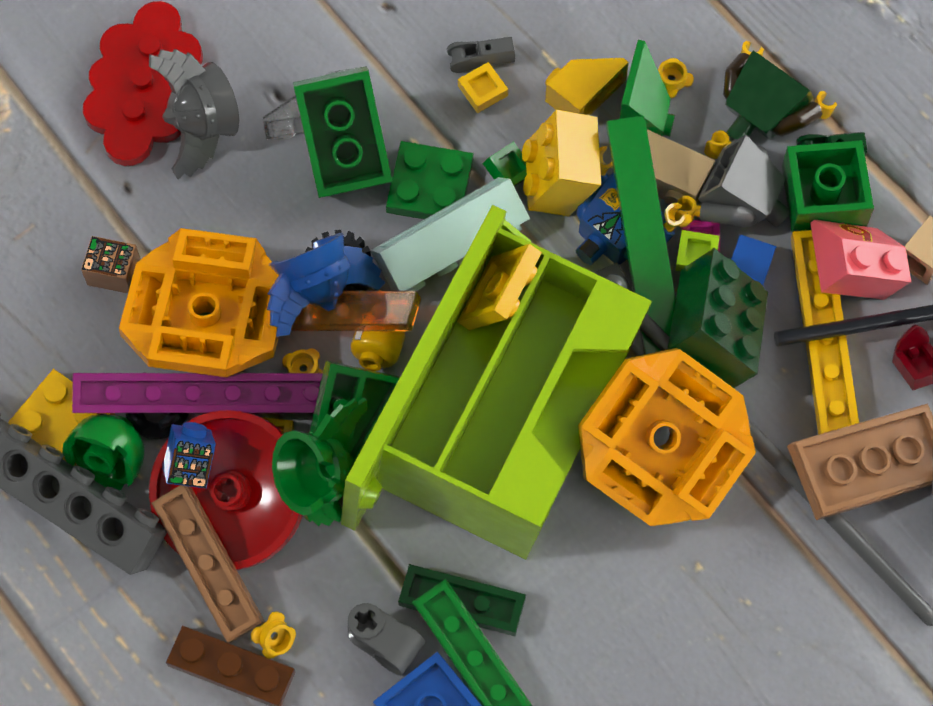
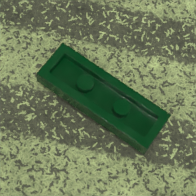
(488, 605)

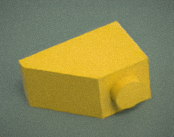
(585, 84)

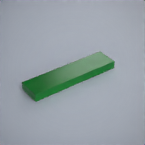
(469, 648)

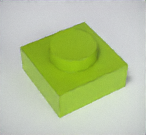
(694, 245)

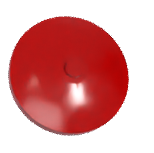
(239, 489)

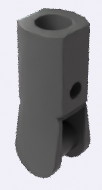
(493, 51)

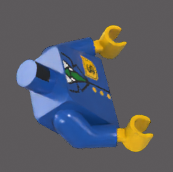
(602, 221)

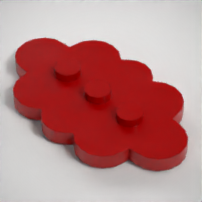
(128, 93)

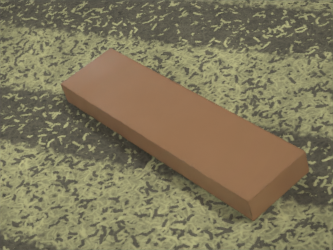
(208, 562)

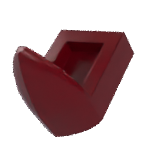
(914, 357)

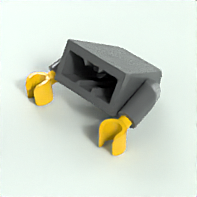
(740, 186)

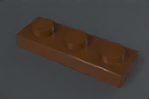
(230, 667)

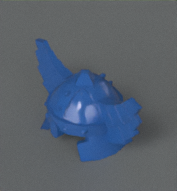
(318, 279)

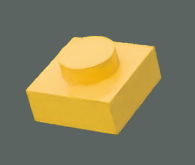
(482, 87)

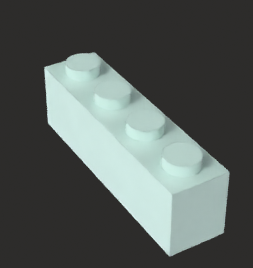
(445, 236)

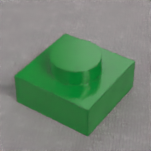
(507, 164)

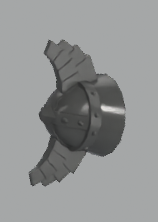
(198, 106)

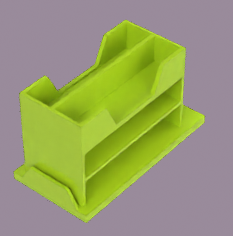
(495, 411)

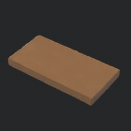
(866, 461)

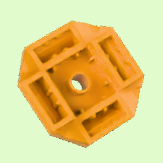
(196, 276)
(705, 444)

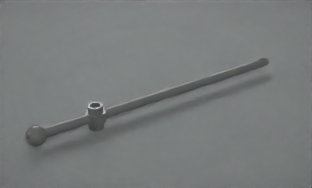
(788, 471)

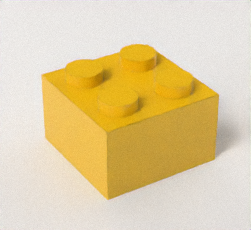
(562, 163)

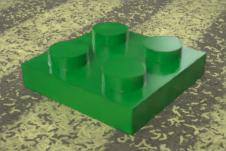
(427, 179)

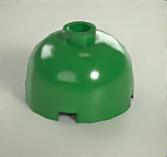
(107, 448)

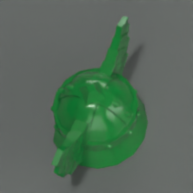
(314, 466)

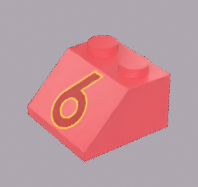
(858, 260)

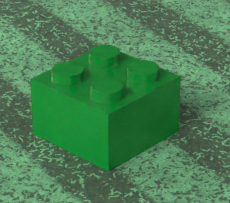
(827, 184)

